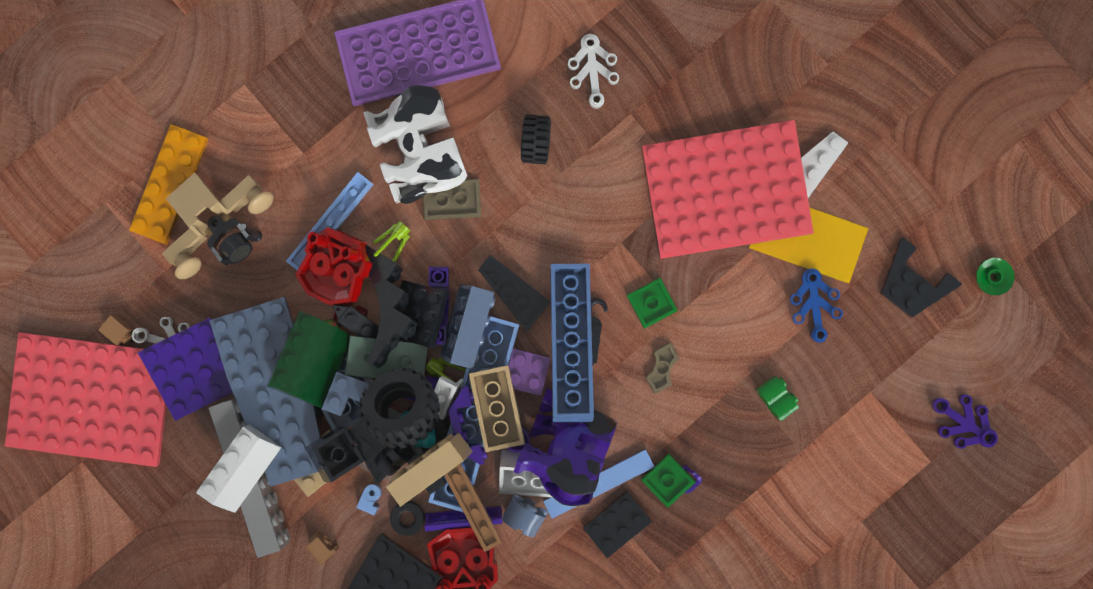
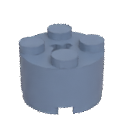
(524, 515)

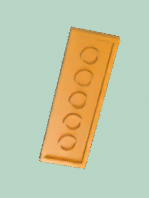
(174, 165)

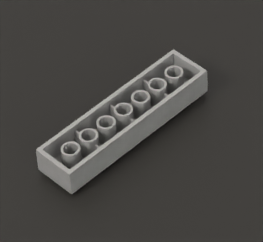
(260, 506)

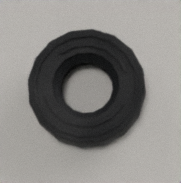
(404, 529)

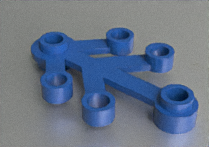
(815, 302)

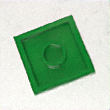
(651, 303)
(668, 480)

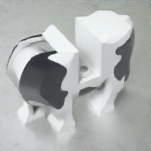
(409, 118)

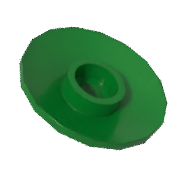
(1003, 275)

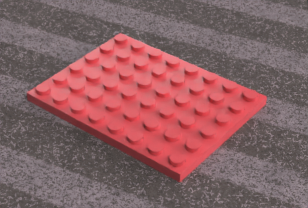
(727, 189)
(84, 401)

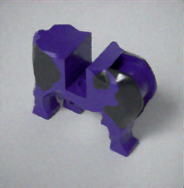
(574, 457)

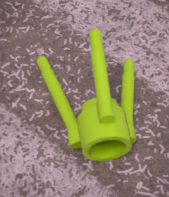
(399, 232)
(436, 368)

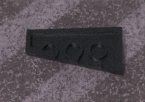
(517, 294)

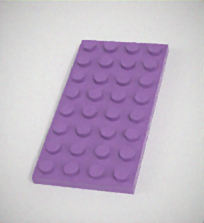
(417, 49)

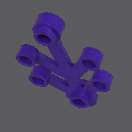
(967, 423)

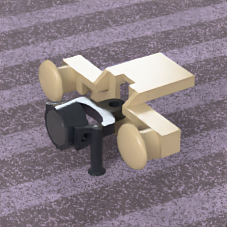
(192, 199)

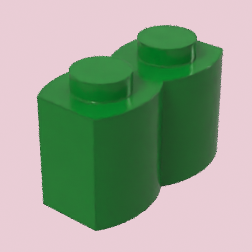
(777, 398)

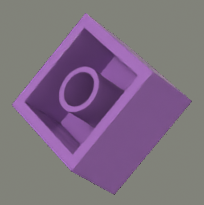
(528, 371)

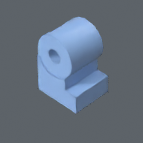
(369, 497)

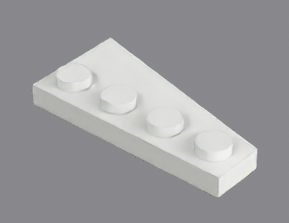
(820, 159)

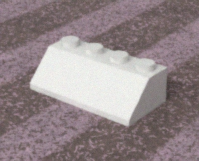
(239, 469)
(521, 484)

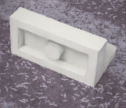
(447, 392)

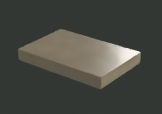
(454, 203)

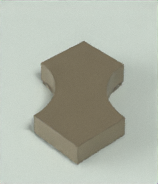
(660, 376)

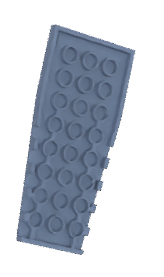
(249, 350)

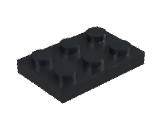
(617, 524)

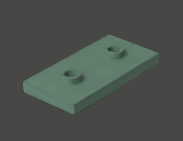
(405, 355)

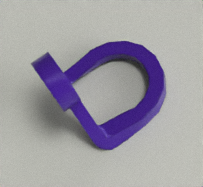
(698, 481)

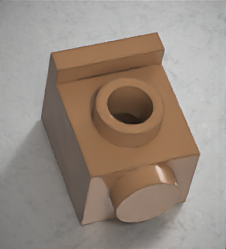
(321, 547)

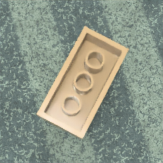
(497, 408)
(428, 468)

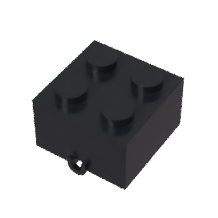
(334, 454)

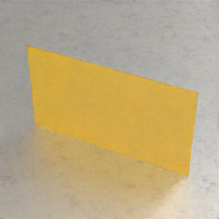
(829, 250)

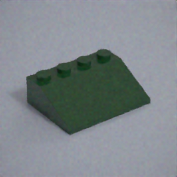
(309, 359)

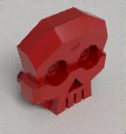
(339, 255)
(461, 547)

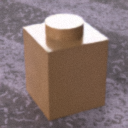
(117, 330)

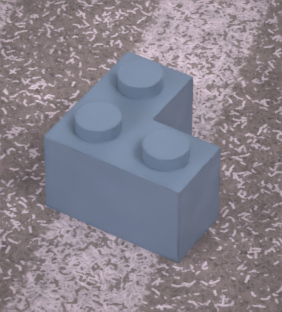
(341, 390)

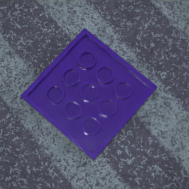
(187, 369)

